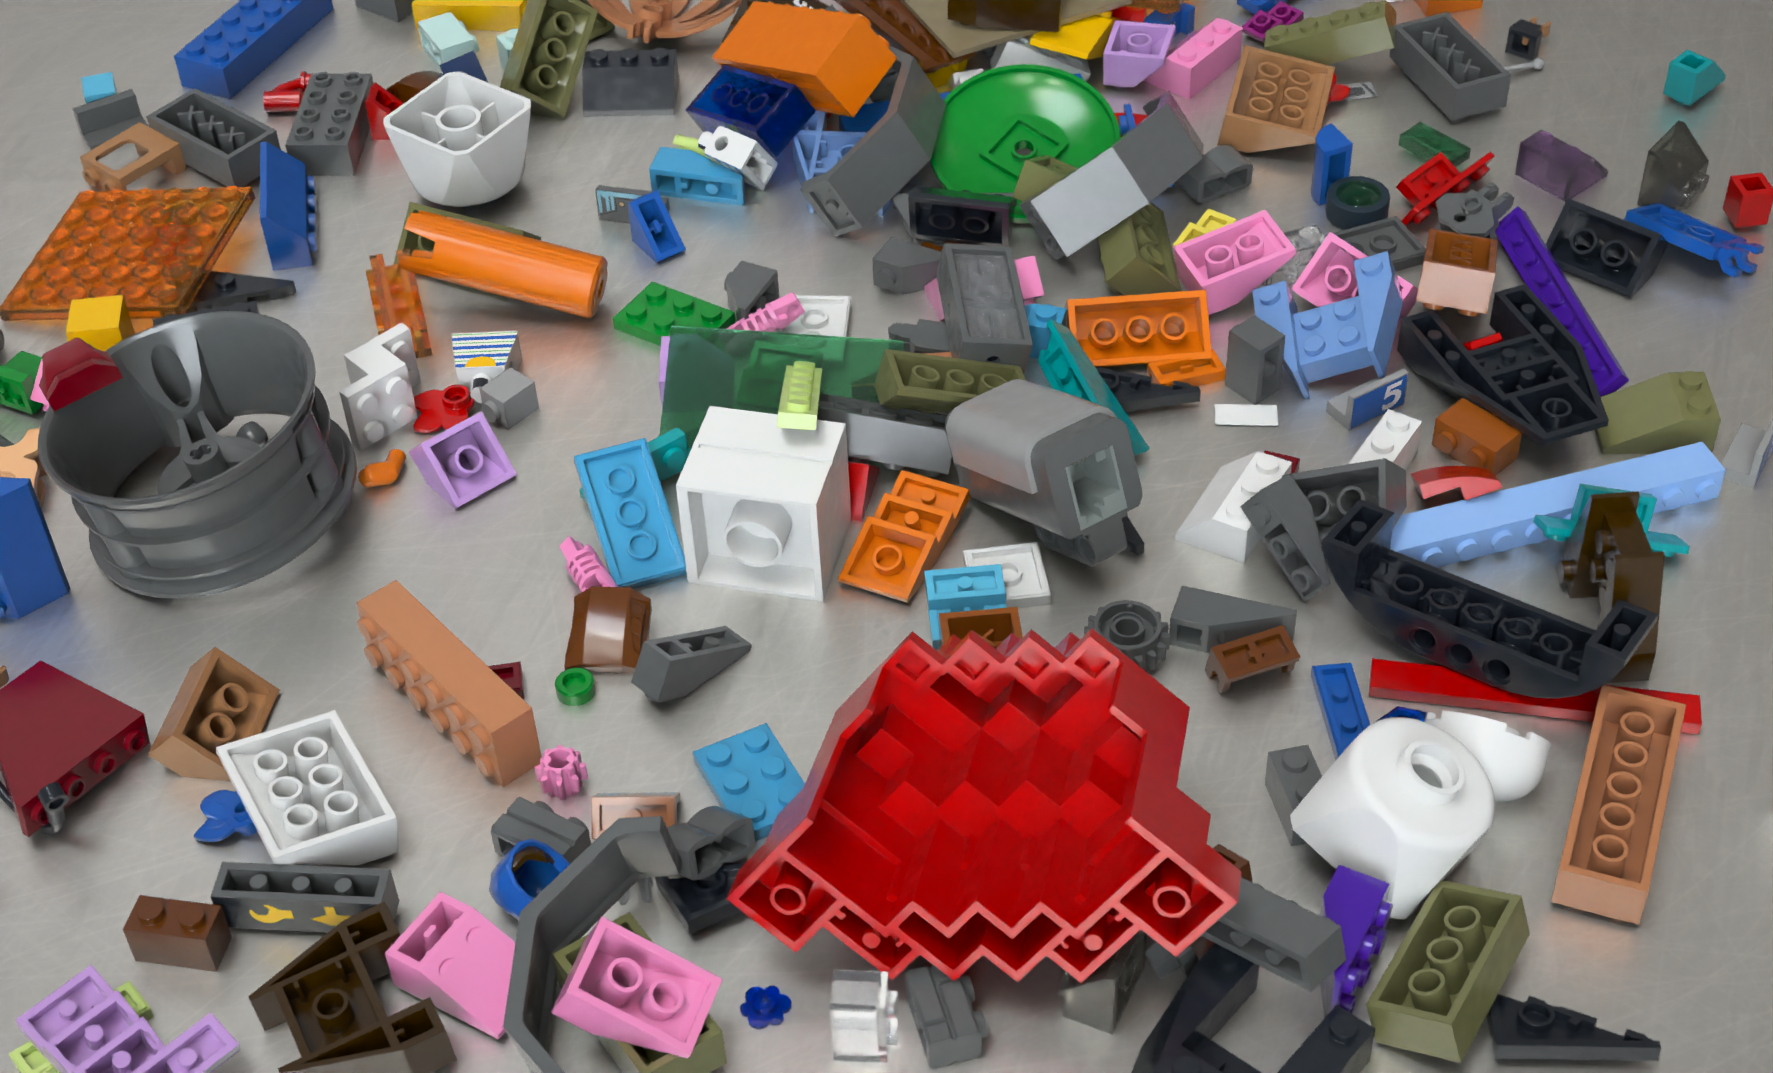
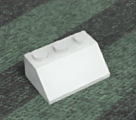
(1217, 519)

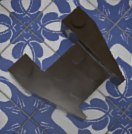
(1007, 14)
(1614, 561)
(337, 1011)

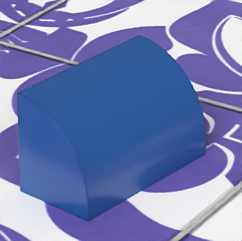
(1331, 161)

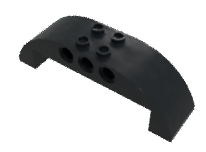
(1471, 624)

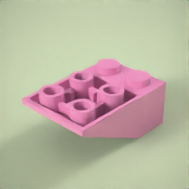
(456, 962)

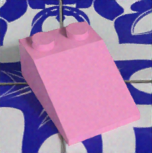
(1233, 259)
(636, 992)

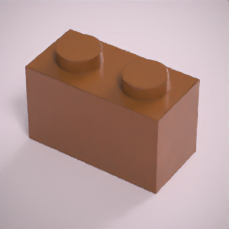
(1476, 437)

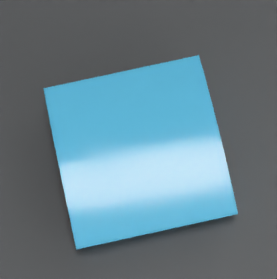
(962, 591)

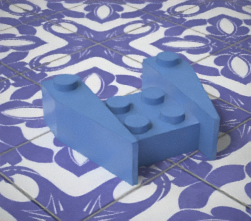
(819, 150)
(1339, 334)

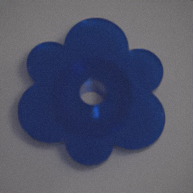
(765, 1006)

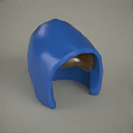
(524, 874)

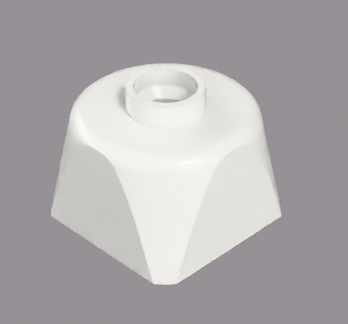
(461, 140)
(1399, 808)

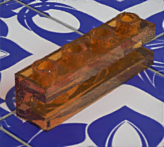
(398, 301)

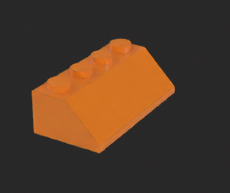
(1141, 327)

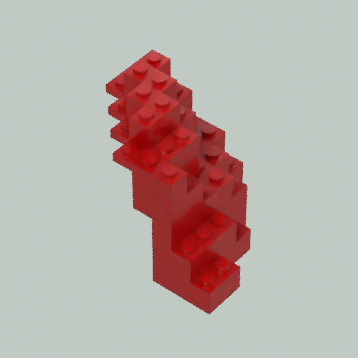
(994, 814)

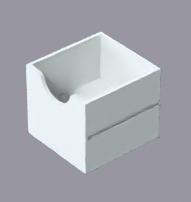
(764, 504)

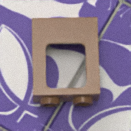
(151, 145)

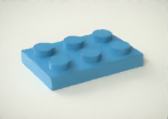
(750, 776)

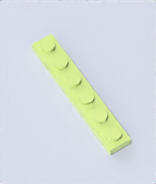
(800, 396)

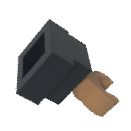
(1525, 38)

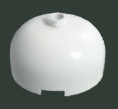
(1509, 760)

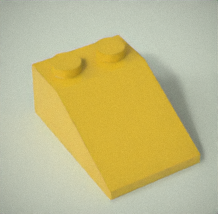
(1079, 38)

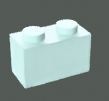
(446, 38)

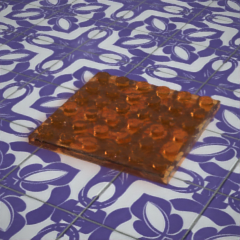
(130, 244)

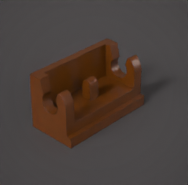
(1251, 656)

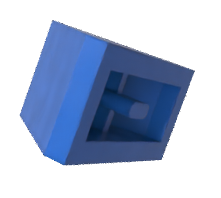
(653, 227)

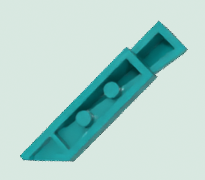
(1073, 373)

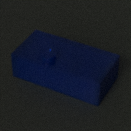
(753, 107)

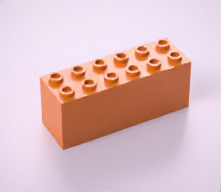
(823, 52)

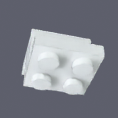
(380, 386)

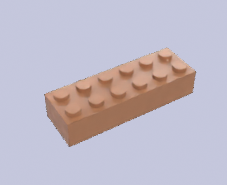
(449, 683)
(1619, 805)

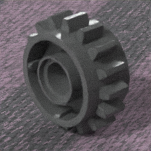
(1133, 630)

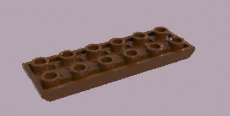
(904, 32)

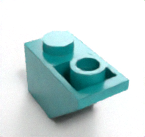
(1691, 77)

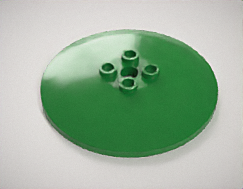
(1017, 110)

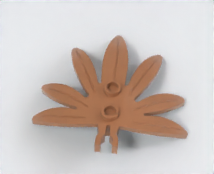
(663, 17)

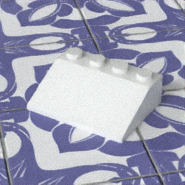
(311, 794)

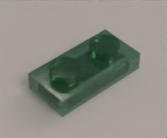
(1428, 142)

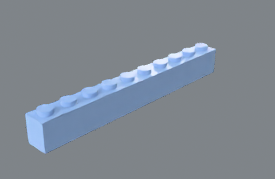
(1506, 517)

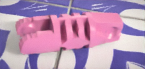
(775, 316)
(585, 565)

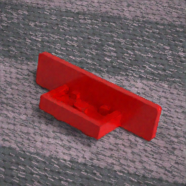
(1435, 179)

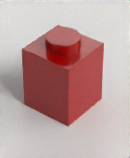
(1748, 200)

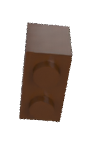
(177, 933)

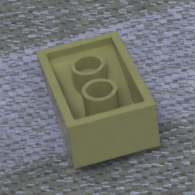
(1660, 415)

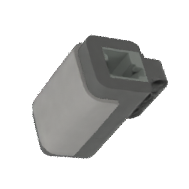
(1049, 464)

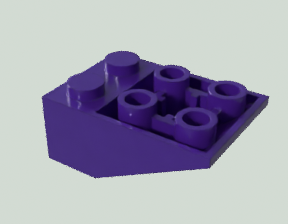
(1362, 911)

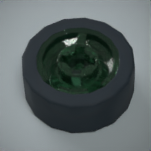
(1356, 202)

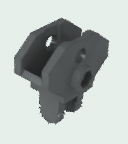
(1473, 211)

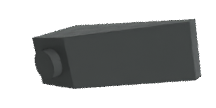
(683, 662)

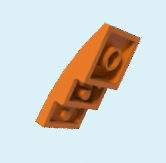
(904, 536)

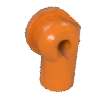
(383, 472)

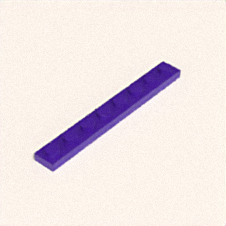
(1553, 289)

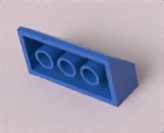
(287, 209)
(28, 558)

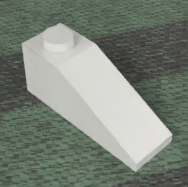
(1020, 52)

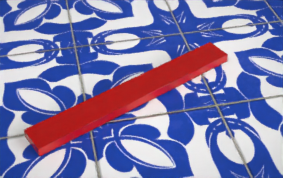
(1451, 688)

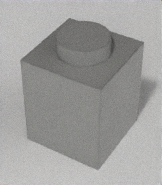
(509, 398)

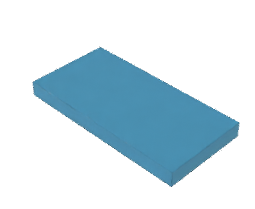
(630, 514)

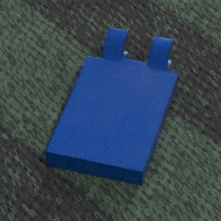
(1697, 237)

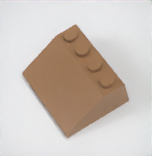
(1275, 102)

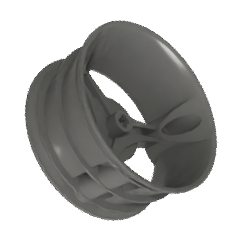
(224, 502)

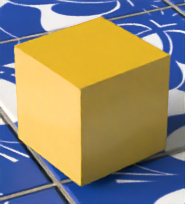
(99, 321)

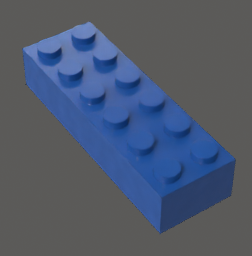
(245, 43)

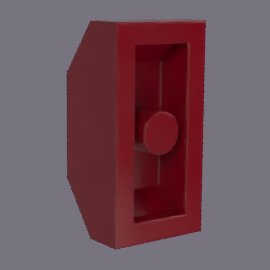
(75, 372)

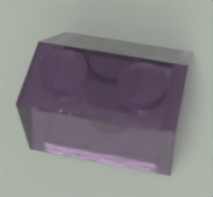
(1557, 166)

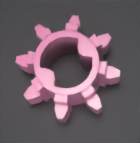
(561, 772)

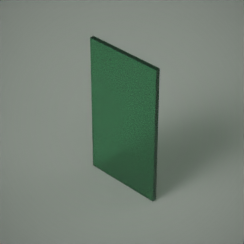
(749, 370)

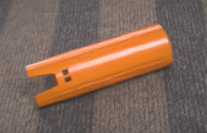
(507, 264)

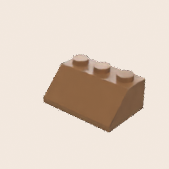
(212, 708)

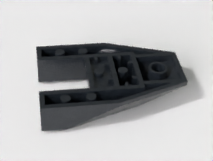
(1528, 380)
(1211, 997)

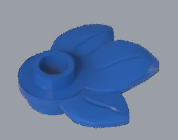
(225, 816)

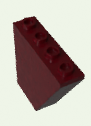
(61, 734)

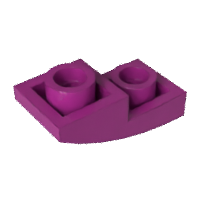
(1279, 15)

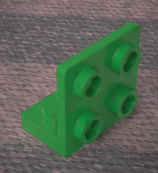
(18, 380)

